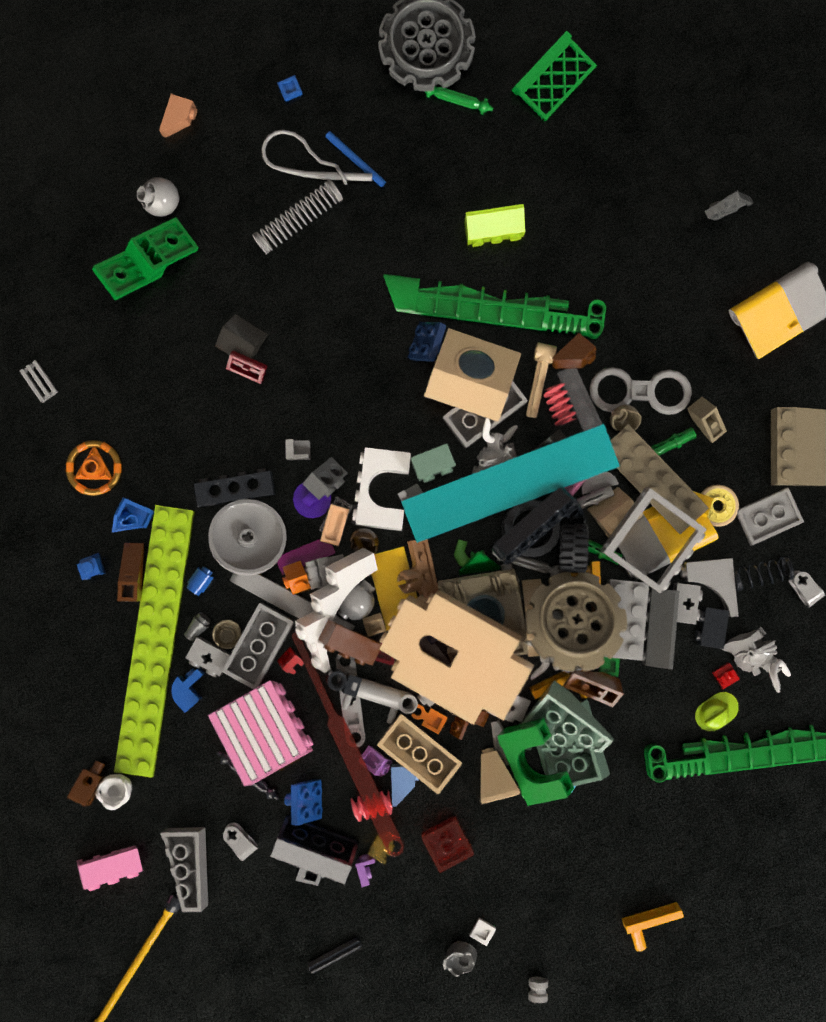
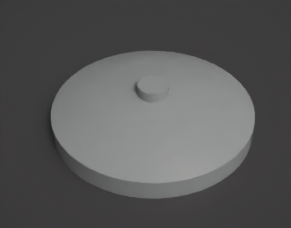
(247, 537)

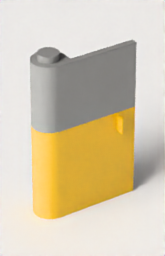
(782, 309)
(656, 543)

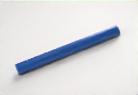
(354, 158)

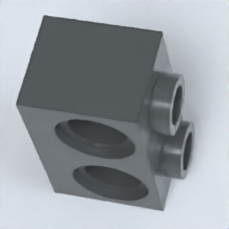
(325, 478)

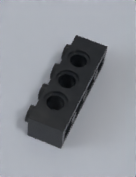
(205, 498)

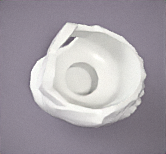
(114, 791)

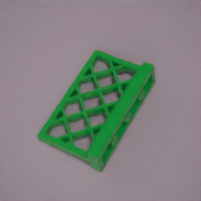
(540, 69)

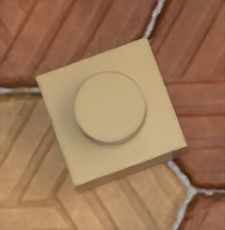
(374, 624)

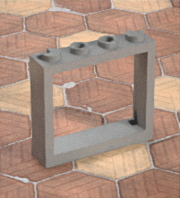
(629, 520)

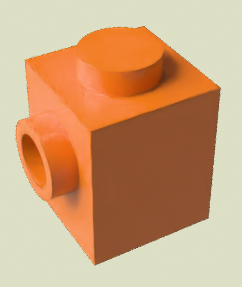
(295, 578)

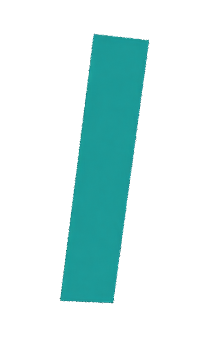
(510, 483)

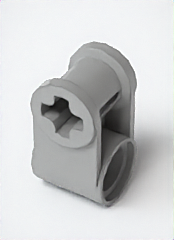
(807, 590)
(241, 843)

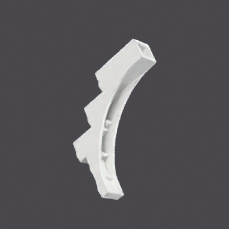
(342, 578)

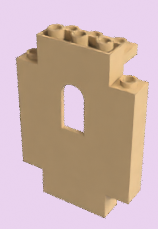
(484, 670)

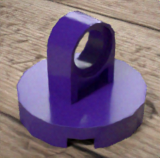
(308, 504)

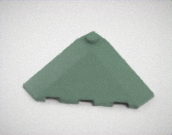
(567, 722)

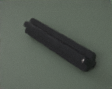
(334, 955)

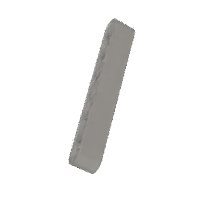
(279, 596)

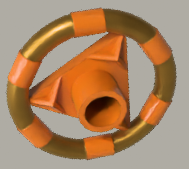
(93, 467)

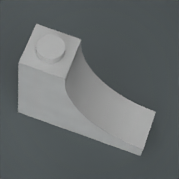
(717, 576)

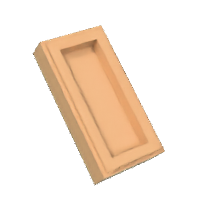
(334, 525)

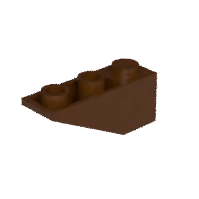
(131, 573)

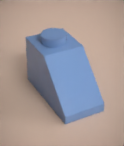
(402, 783)

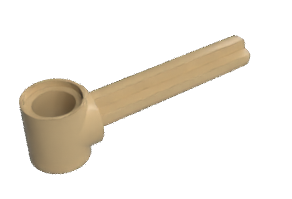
(543, 356)

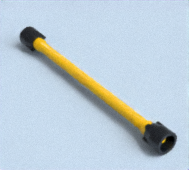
(171, 906)

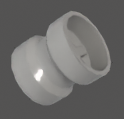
(538, 990)

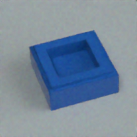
(290, 88)

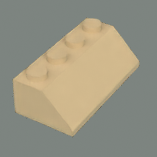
(419, 753)

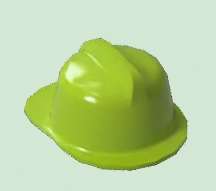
(716, 711)

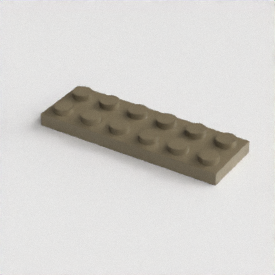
(646, 469)

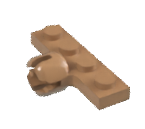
(422, 574)

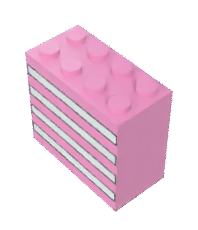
(261, 732)

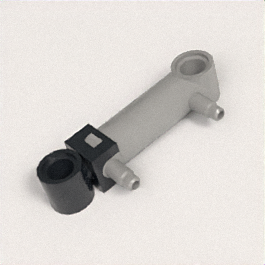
(355, 686)

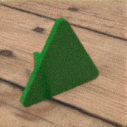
(479, 563)

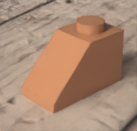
(177, 115)

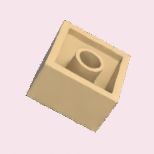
(611, 511)

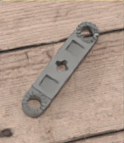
(353, 714)

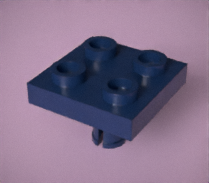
(427, 341)

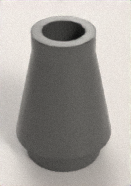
(197, 626)

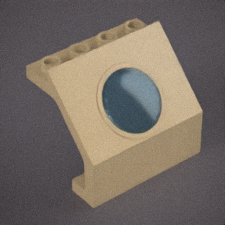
(473, 374)

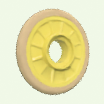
(729, 502)

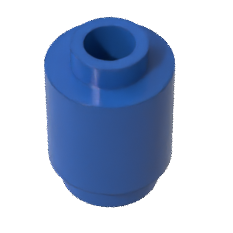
(200, 580)

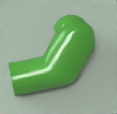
(460, 554)

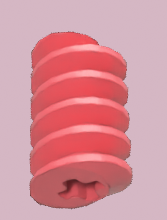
(559, 404)
(360, 809)

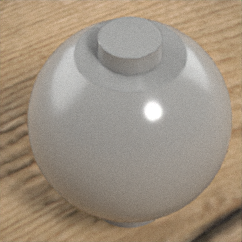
(158, 196)
(358, 602)

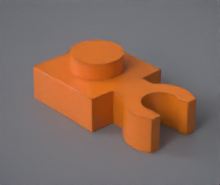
(432, 719)

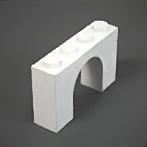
(374, 463)

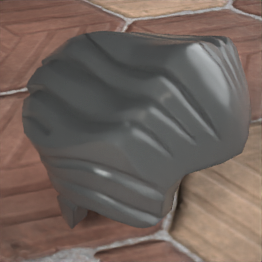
(460, 958)

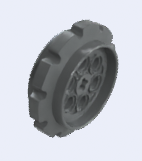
(410, 67)

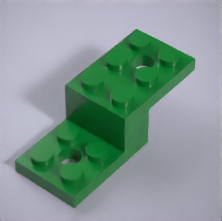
(145, 258)

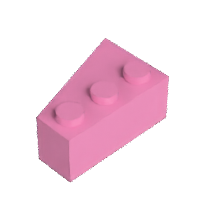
(109, 868)

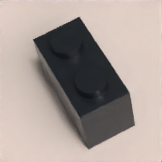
(712, 627)

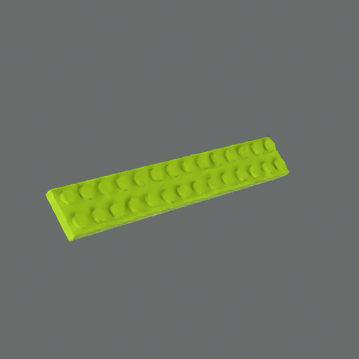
(154, 641)

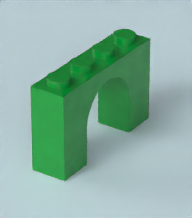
(534, 786)

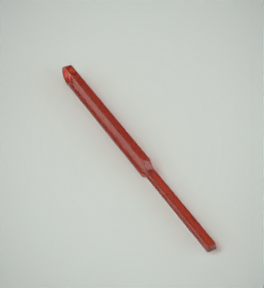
(353, 760)

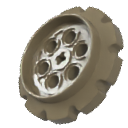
(583, 590)

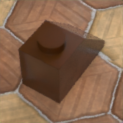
(575, 354)

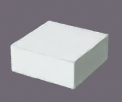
(482, 931)

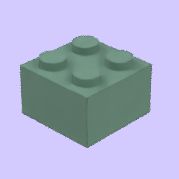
(433, 463)

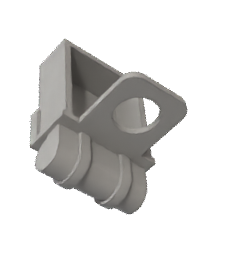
(316, 570)

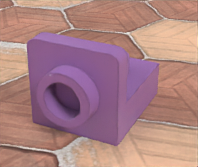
(376, 762)
(363, 871)

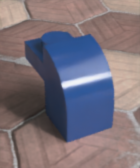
(183, 692)

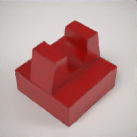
(289, 660)
(725, 675)

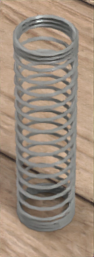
(330, 188)

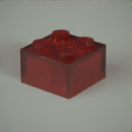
(447, 844)

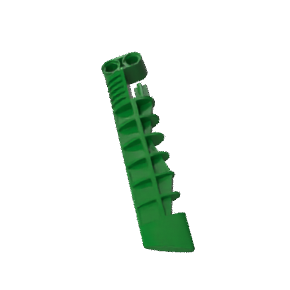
(471, 305)
(723, 756)

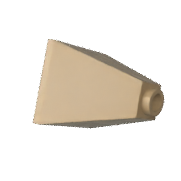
(495, 778)

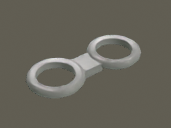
(641, 390)

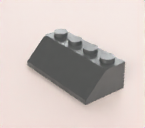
(660, 628)

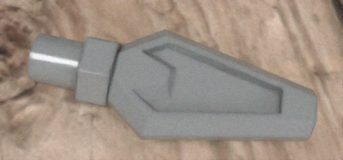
(496, 729)

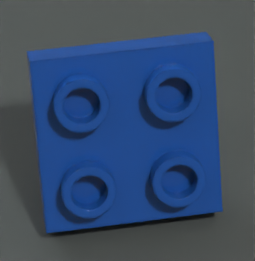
(305, 801)

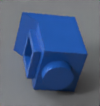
(90, 567)

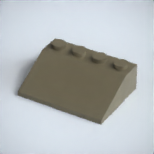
(798, 446)

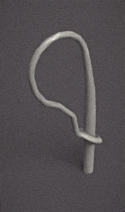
(339, 175)

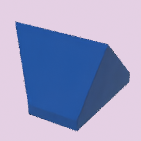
(131, 516)

